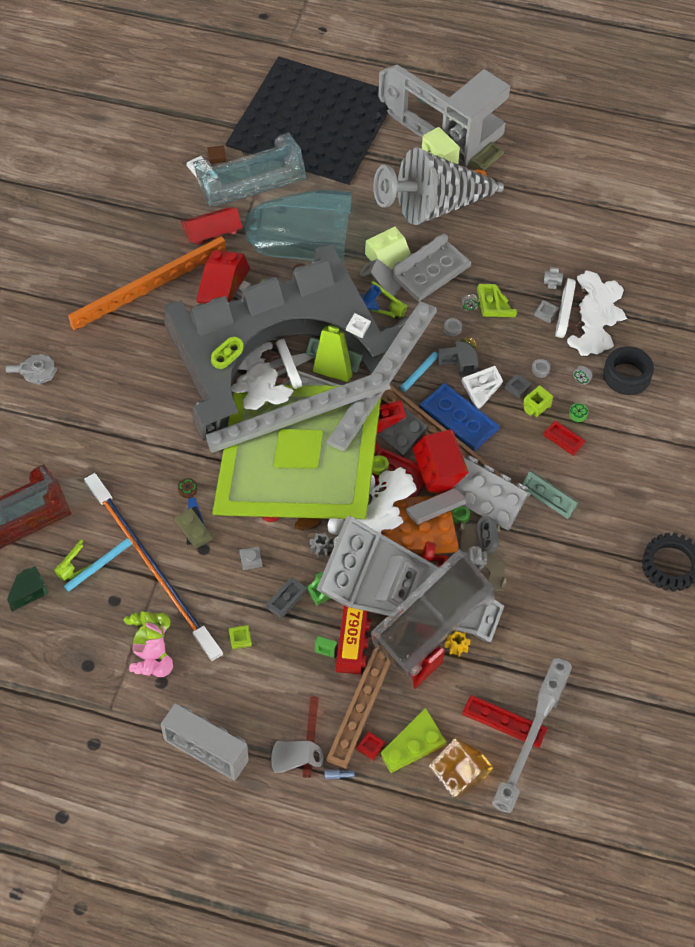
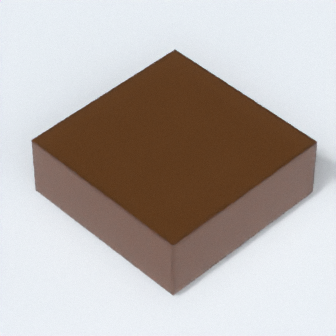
(216, 154)

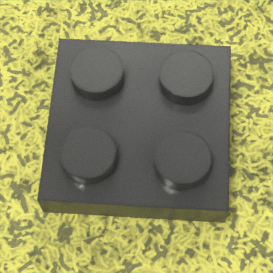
(404, 433)

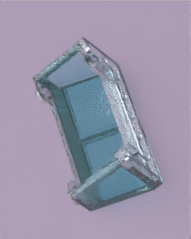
(251, 173)

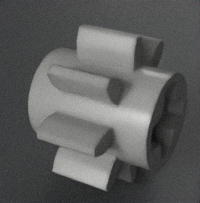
(553, 278)
(321, 544)
(477, 556)

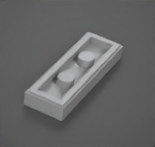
(436, 506)

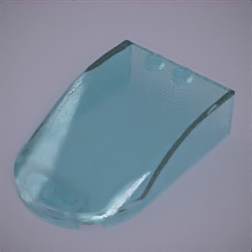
(300, 224)

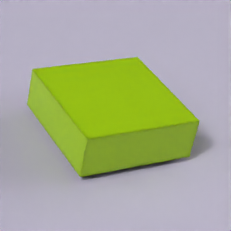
(240, 637)

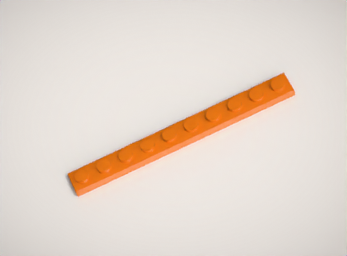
(145, 284)

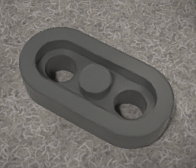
(487, 535)

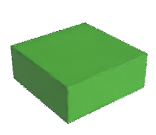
(325, 646)

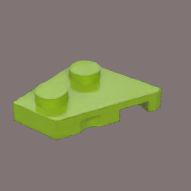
(493, 302)

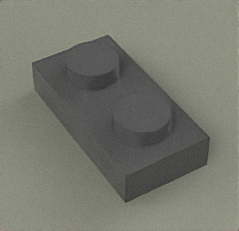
(286, 597)

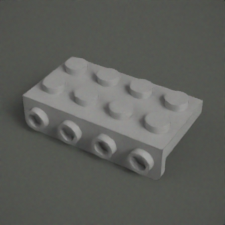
(430, 268)
(491, 494)

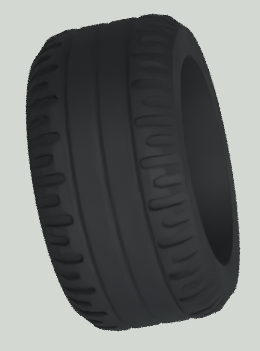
(632, 356)

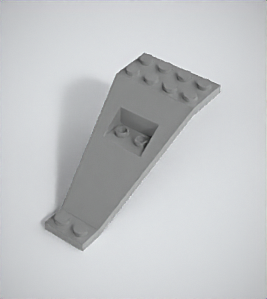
(372, 569)

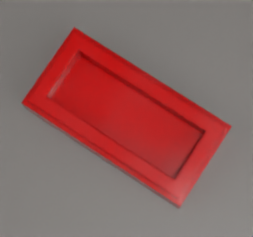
(564, 438)

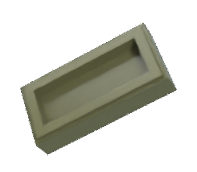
(486, 156)

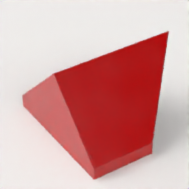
(429, 665)

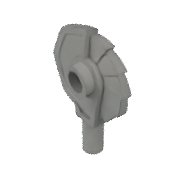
(35, 369)

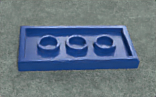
(459, 415)

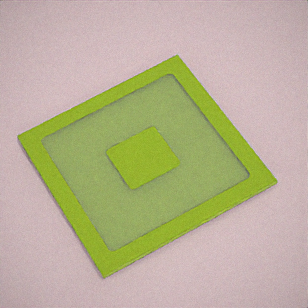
(294, 468)

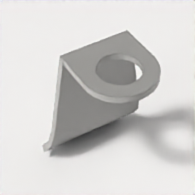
(382, 275)
(294, 754)

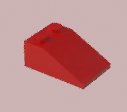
(222, 276)

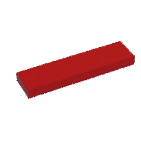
(501, 720)

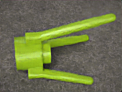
(397, 307)
(65, 568)

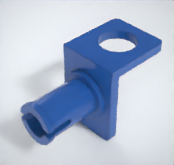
(370, 298)

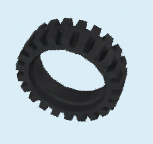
(658, 576)

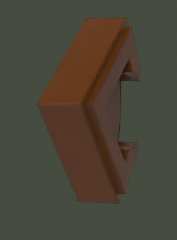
(307, 523)

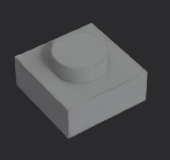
(250, 558)

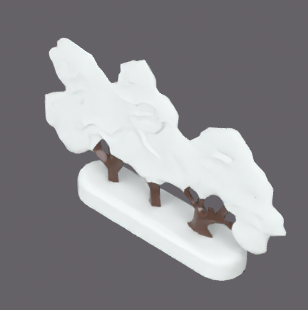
(596, 311)
(261, 378)

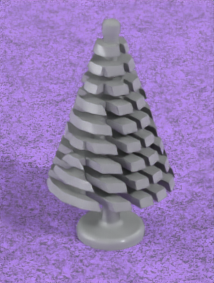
(430, 186)

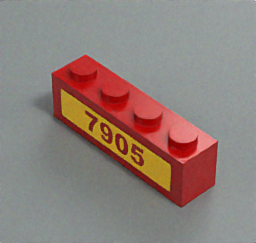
(352, 641)

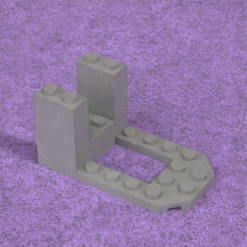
(465, 114)

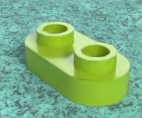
(224, 352)

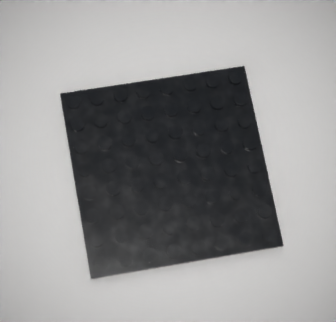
(321, 110)

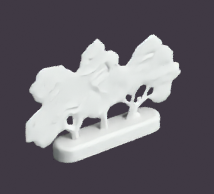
(380, 511)

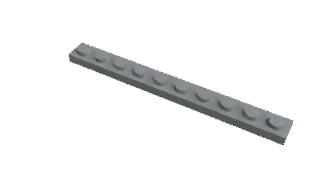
(390, 363)
(297, 411)

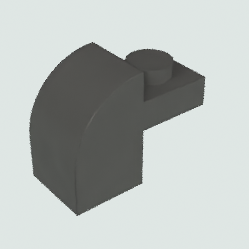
(462, 355)

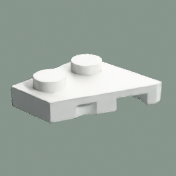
(482, 385)

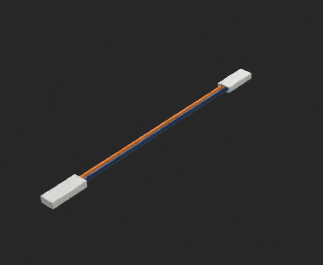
(200, 633)

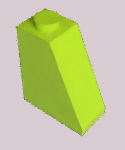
(333, 355)

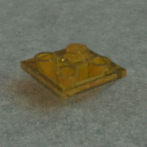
(460, 767)

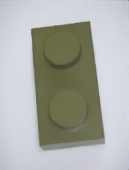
(193, 528)

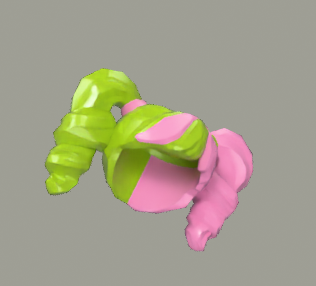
(150, 643)

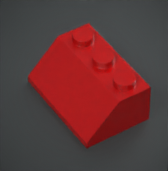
(212, 225)
(440, 461)

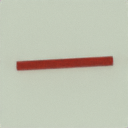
(311, 728)

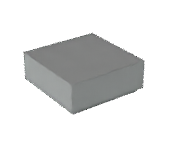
(546, 311)

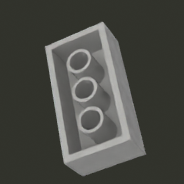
(205, 741)

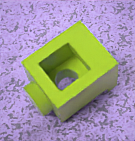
(537, 401)

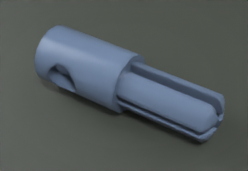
(337, 774)

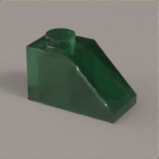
(26, 589)

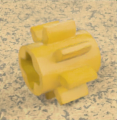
(462, 643)

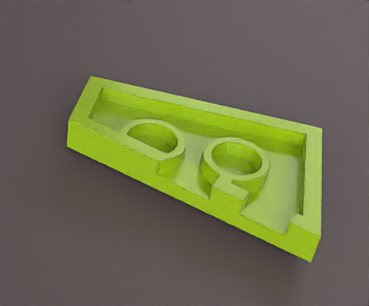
(413, 743)

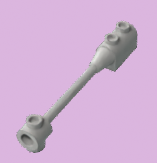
(547, 699)

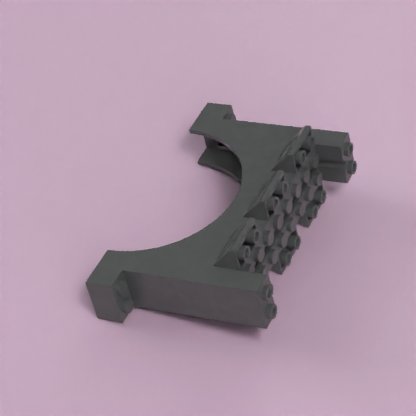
(313, 299)

